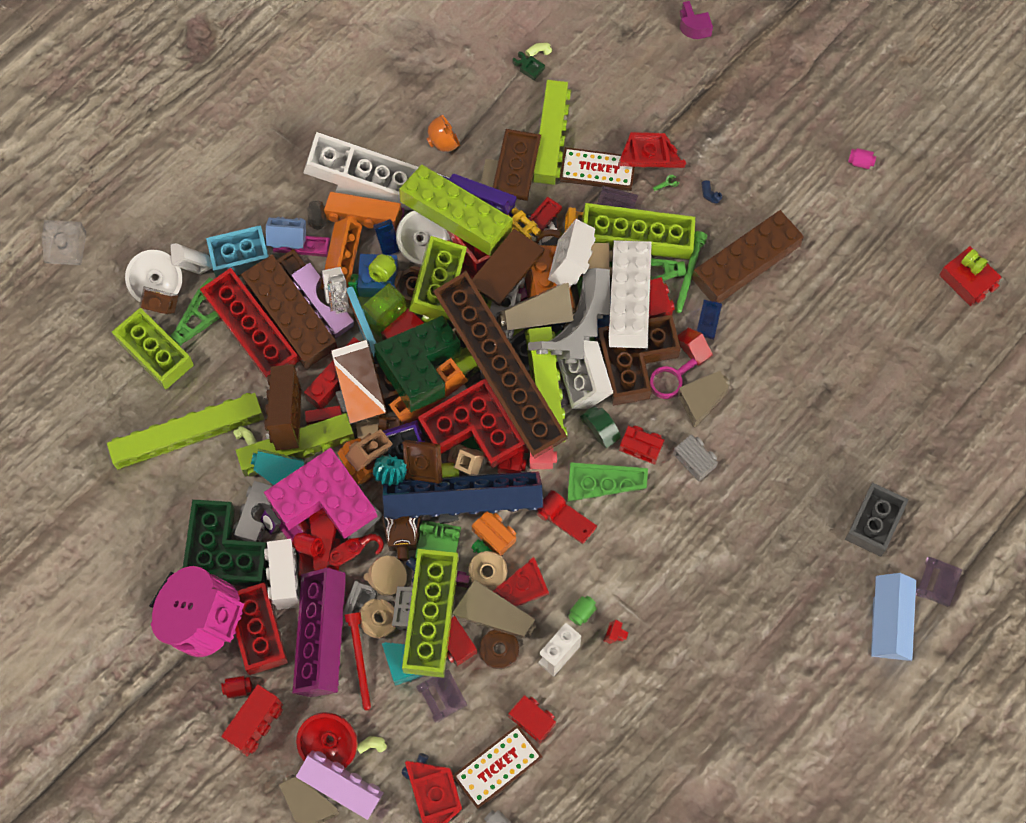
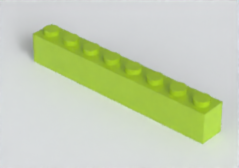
(185, 430)

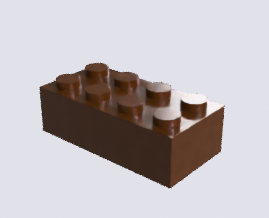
(283, 407)

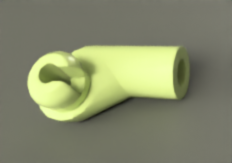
(545, 47)
(246, 434)
(372, 742)

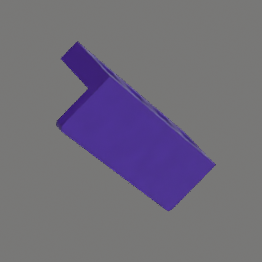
(494, 197)

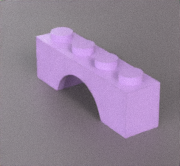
(307, 282)

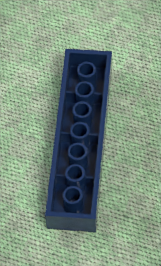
(463, 495)

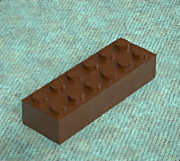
(747, 257)
(289, 311)

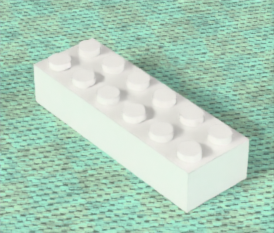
(630, 294)

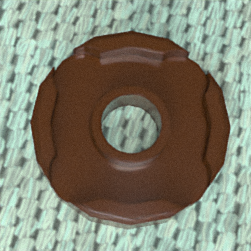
(495, 660)

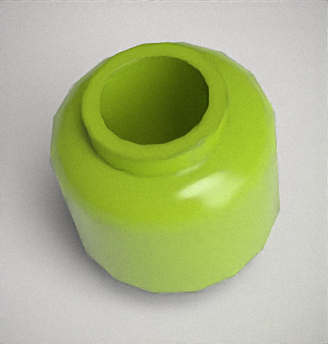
(382, 268)

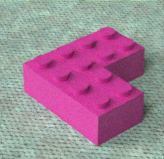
(325, 486)

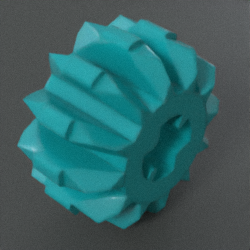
(389, 470)

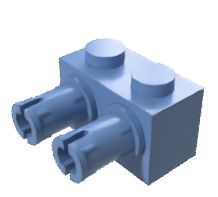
(285, 232)

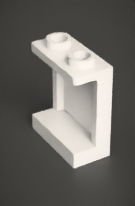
(559, 649)

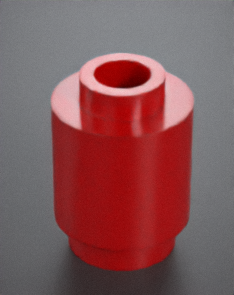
(307, 544)
(236, 686)

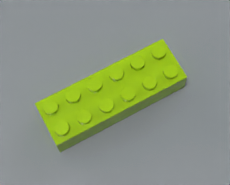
(456, 210)
(670, 233)
(430, 613)

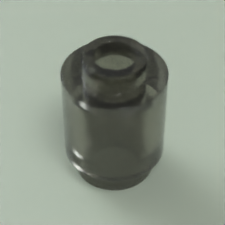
(316, 215)

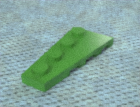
(602, 480)

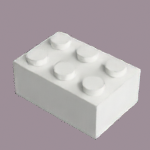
(572, 254)
(587, 378)
(282, 574)

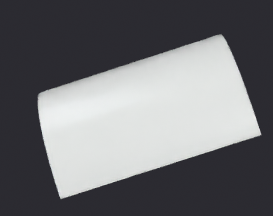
(190, 259)

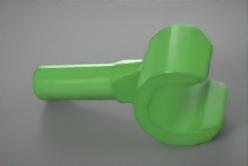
(666, 183)

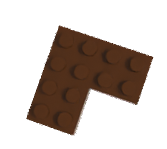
(627, 365)

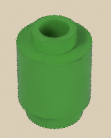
(582, 610)

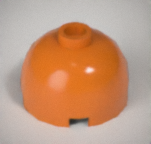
(441, 135)

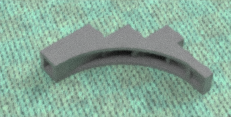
(592, 305)

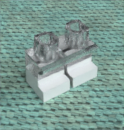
(335, 289)

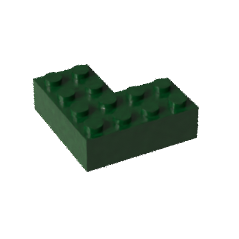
(411, 358)
(213, 550)

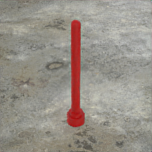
(353, 621)

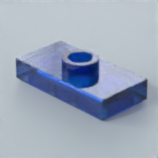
(386, 237)
(709, 318)

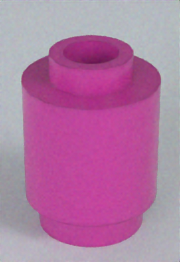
(862, 158)

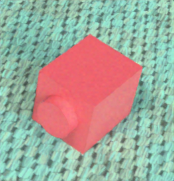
(544, 461)

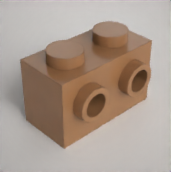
(368, 449)

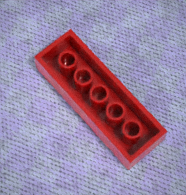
(248, 323)

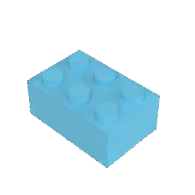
(237, 250)

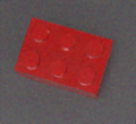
(253, 721)

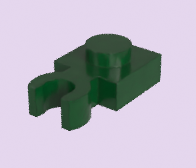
(530, 67)

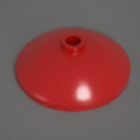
(314, 736)

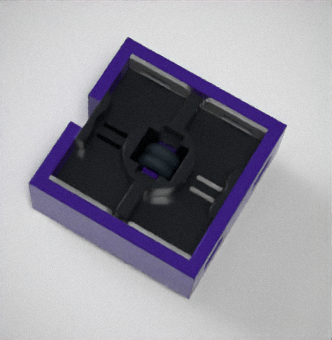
(404, 432)

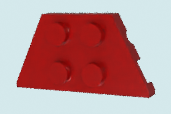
(650, 151)
(434, 792)

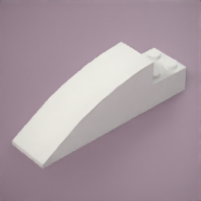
(357, 169)

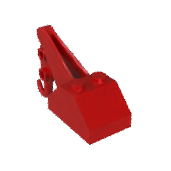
(322, 527)

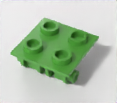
(438, 537)

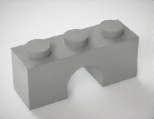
(247, 528)

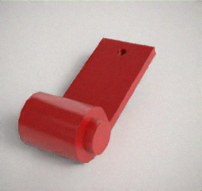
(565, 517)

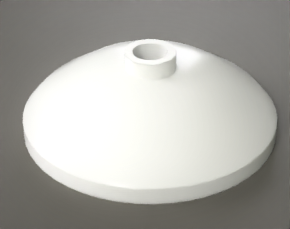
(408, 230)
(151, 262)

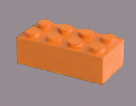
(538, 275)

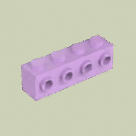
(340, 784)

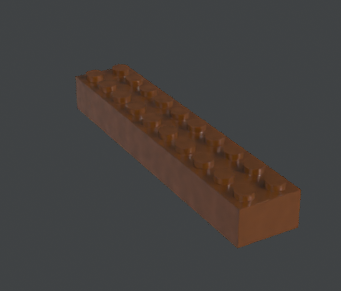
(500, 365)

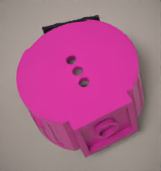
(195, 611)

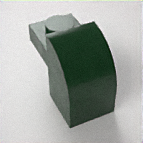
(601, 425)

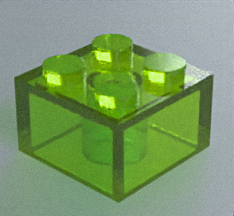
(384, 308)

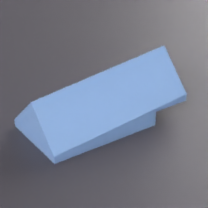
(893, 617)

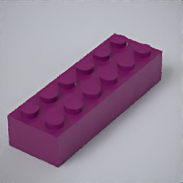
(319, 633)

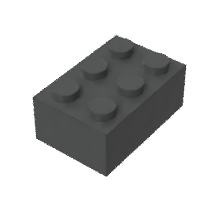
(876, 519)

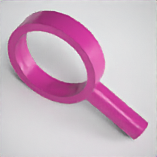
(678, 373)

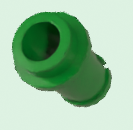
(479, 546)

